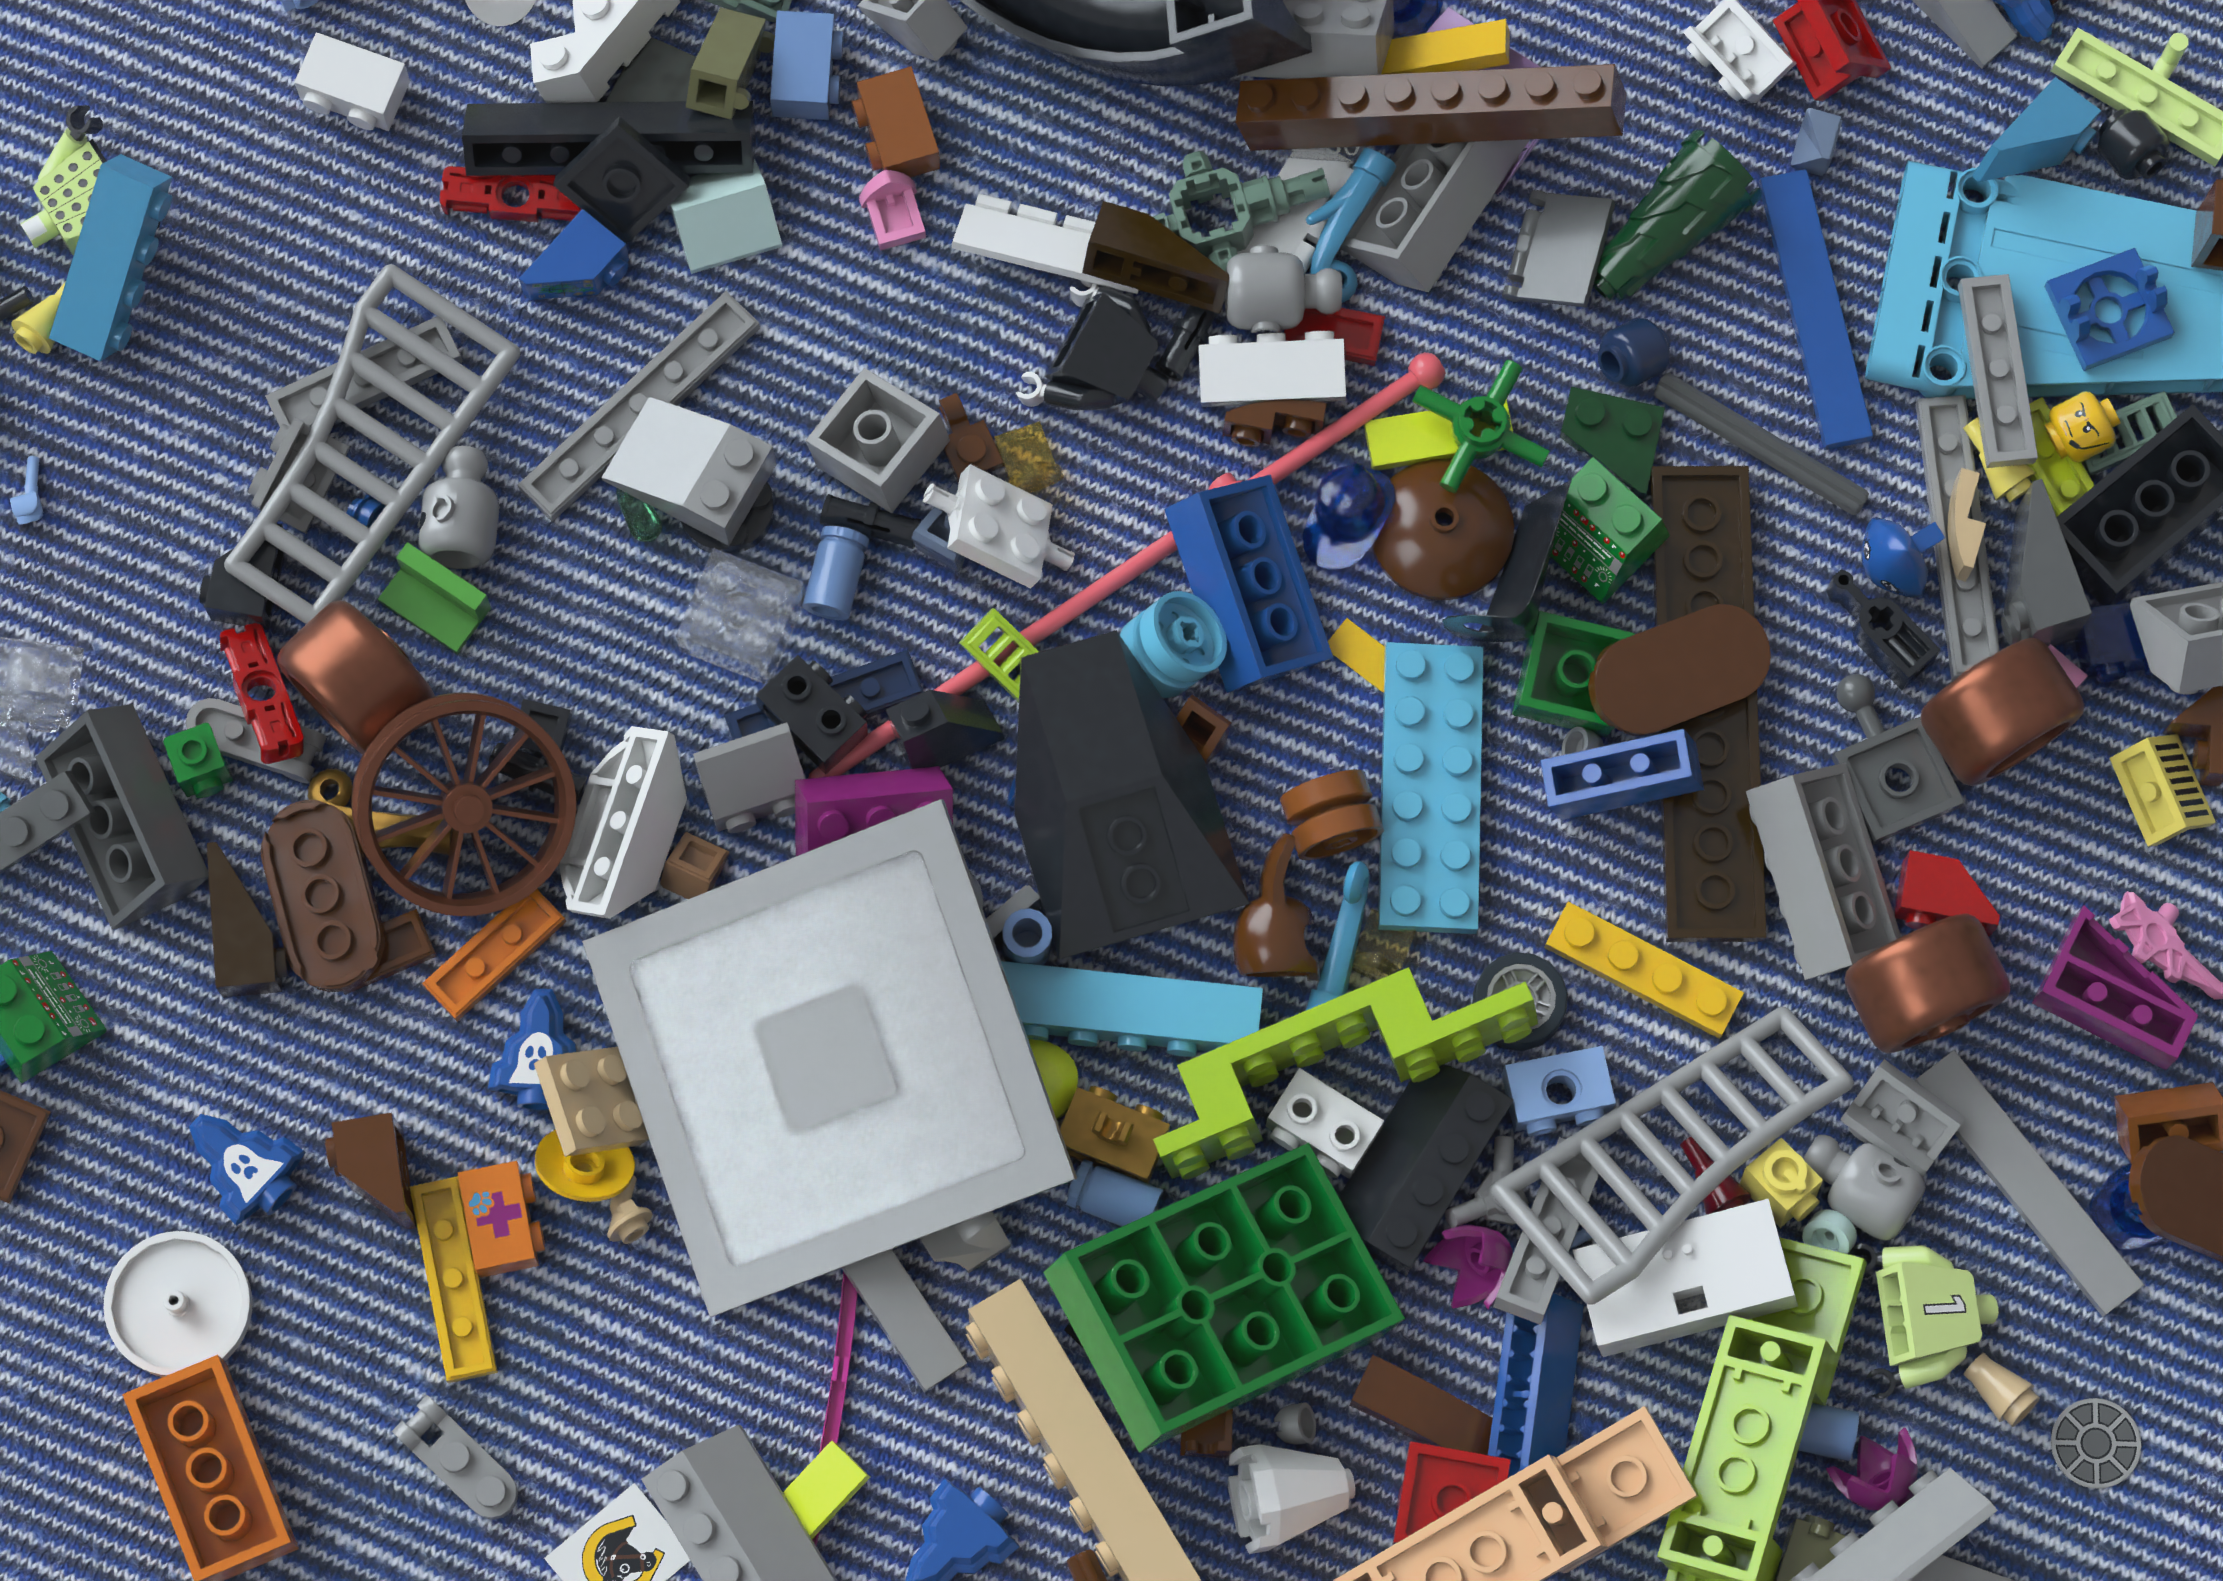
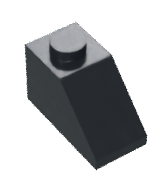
(232, 600)
(942, 728)

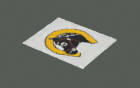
(621, 1544)

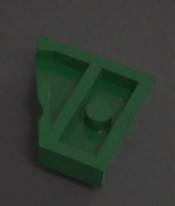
(1616, 433)

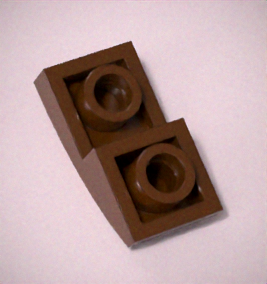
(1255, 422)

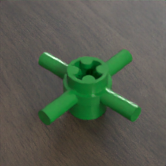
(1489, 410)

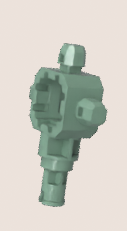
(1253, 202)

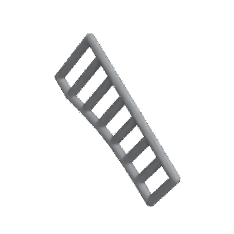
(334, 407)
(1691, 1191)

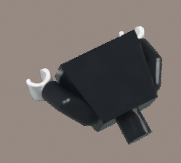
(1101, 356)

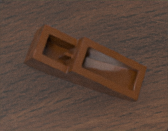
(1421, 1409)

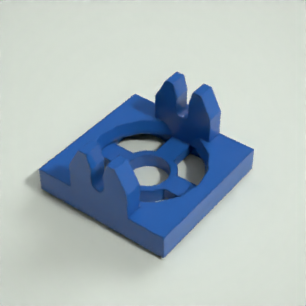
(2077, 325)

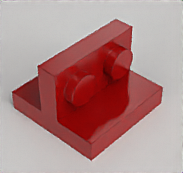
(1830, 44)
(1441, 1481)

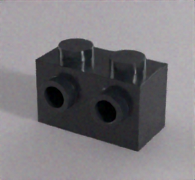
(817, 716)

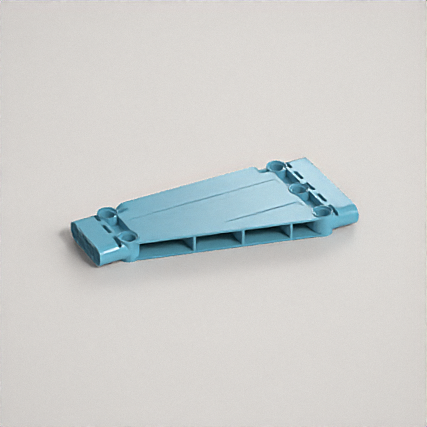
(2034, 235)

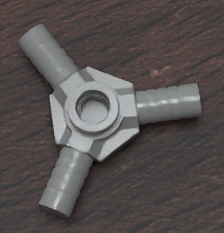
(1484, 1203)

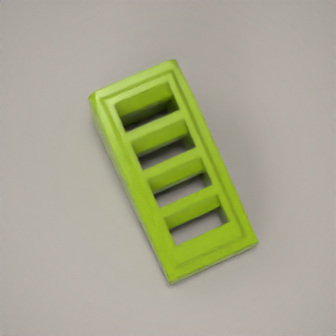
(981, 632)

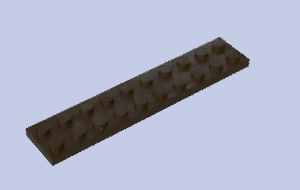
(1708, 835)

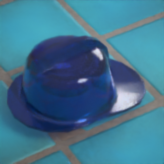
(1347, 516)

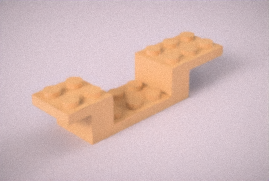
(1546, 1513)

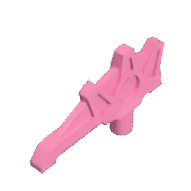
(2158, 942)

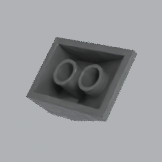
(2042, 584)

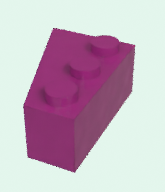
(850, 803)
(2114, 995)

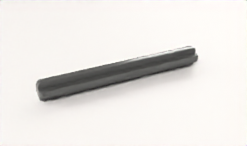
(1761, 444)

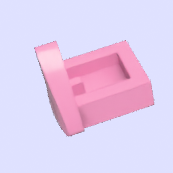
(893, 209)

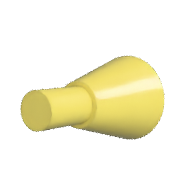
(35, 325)
(2004, 481)

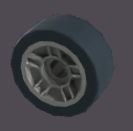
(1544, 985)

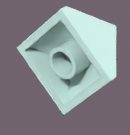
(725, 219)

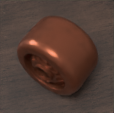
(351, 673)
(2002, 711)
(1927, 983)

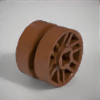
(1331, 814)

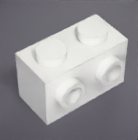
(351, 83)
(1327, 1121)

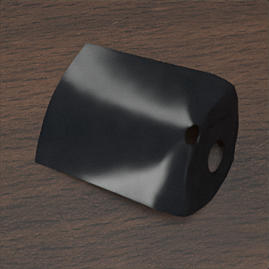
(1521, 584)

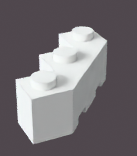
(605, 37)

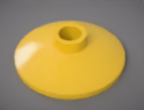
(583, 1176)

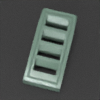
(2163, 413)

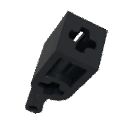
(1897, 649)

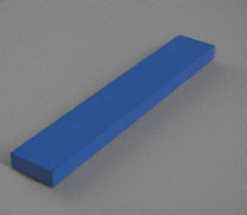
(1815, 310)

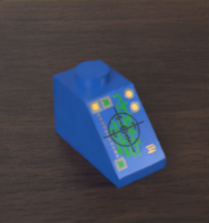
(577, 262)

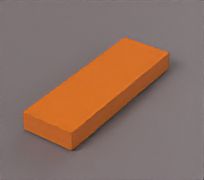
(493, 954)

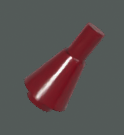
(1724, 1196)

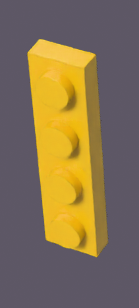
(1643, 970)

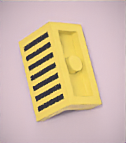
(2161, 788)

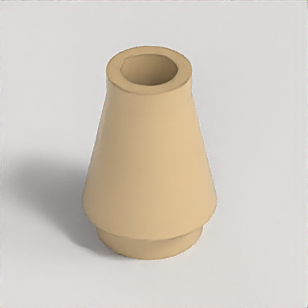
(2002, 1390)

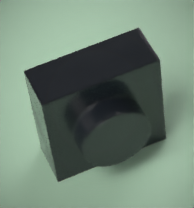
(551, 718)

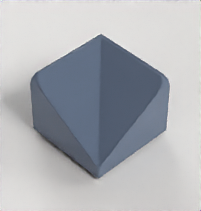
(1816, 141)

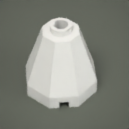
(1284, 1493)

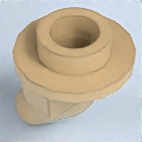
(627, 1219)

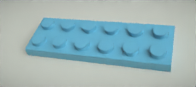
(1431, 788)

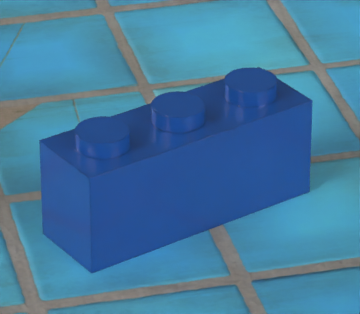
(1622, 774)

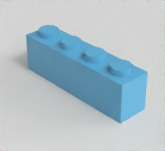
(111, 257)

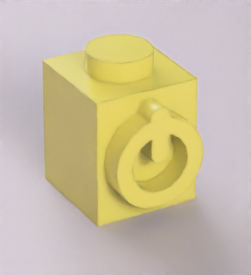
(1785, 1181)

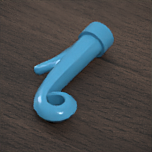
(1344, 209)
(1343, 944)

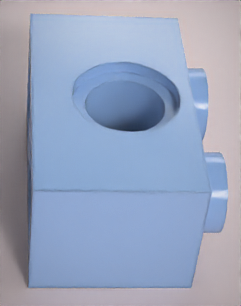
(1581, 1071)

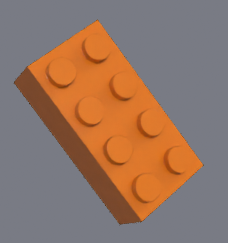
(210, 1471)

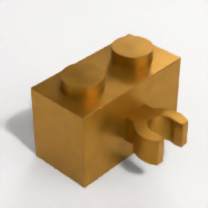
(1113, 1133)

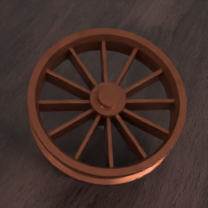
(464, 805)

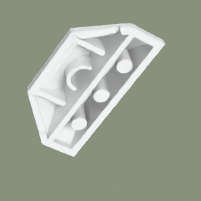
(624, 825)

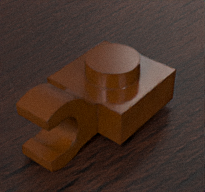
(967, 442)

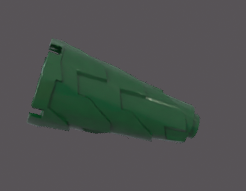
(1688, 202)

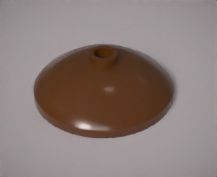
(1448, 559)

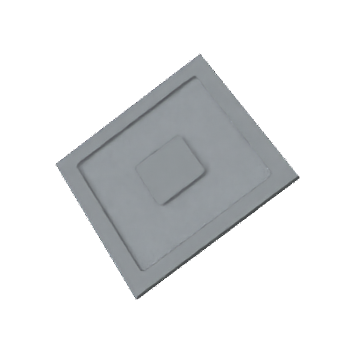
(828, 1059)

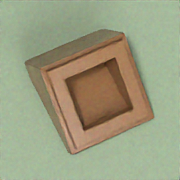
(693, 866)

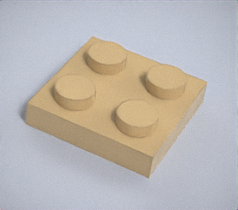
(591, 1101)

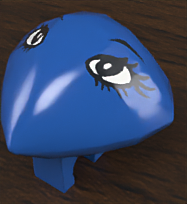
(1895, 558)

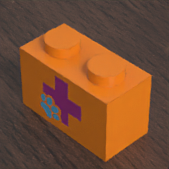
(500, 1218)

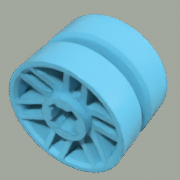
(1176, 641)

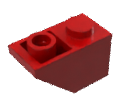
(1940, 888)

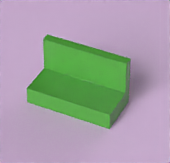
(435, 599)

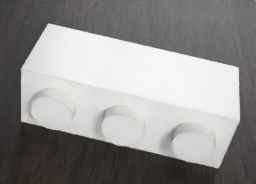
(1272, 369)

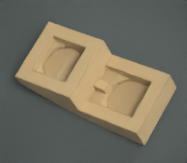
(1963, 532)

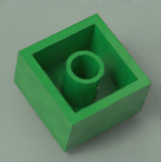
(1558, 672)

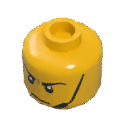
(2082, 426)

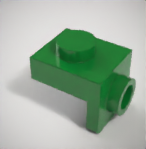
(197, 761)

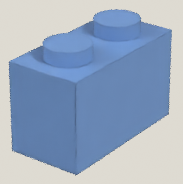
(803, 65)

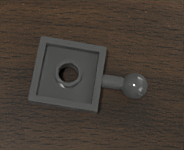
(1901, 747)

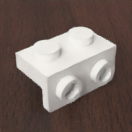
(1739, 51)

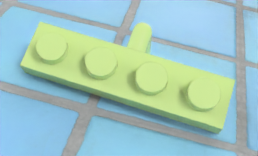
(2132, 86)

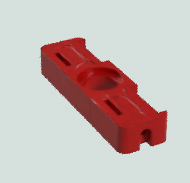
(485, 195)
(272, 719)

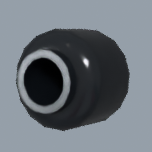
(2133, 144)

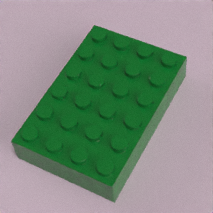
(1223, 1296)

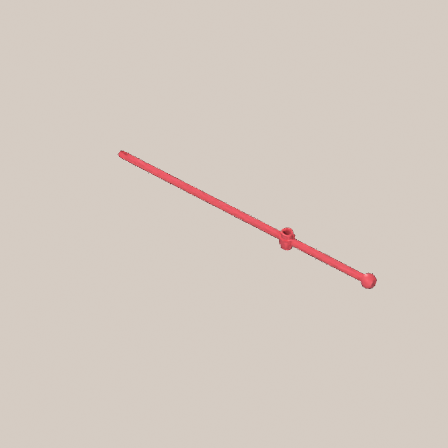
(1423, 370)

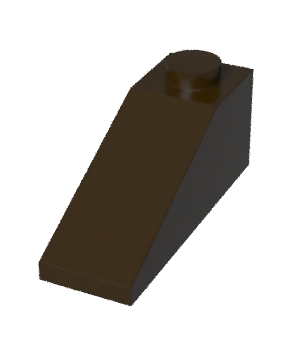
(1148, 256)
(243, 945)

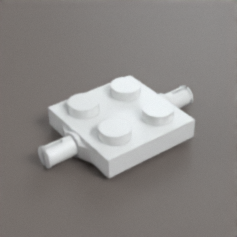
(999, 526)

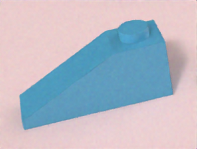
(2042, 134)

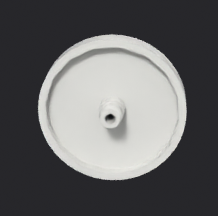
(177, 1302)

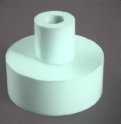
(1830, 1231)

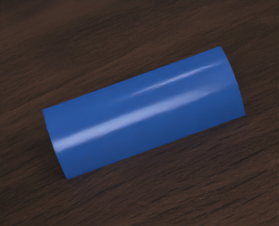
(1536, 1385)

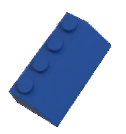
(1252, 578)

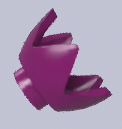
(1479, 1258)
(1879, 1474)

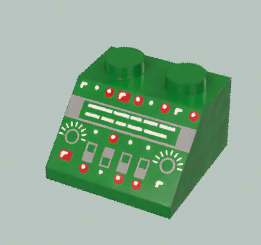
(1604, 532)
(42, 1014)

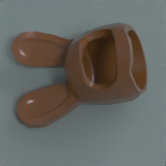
(1272, 927)

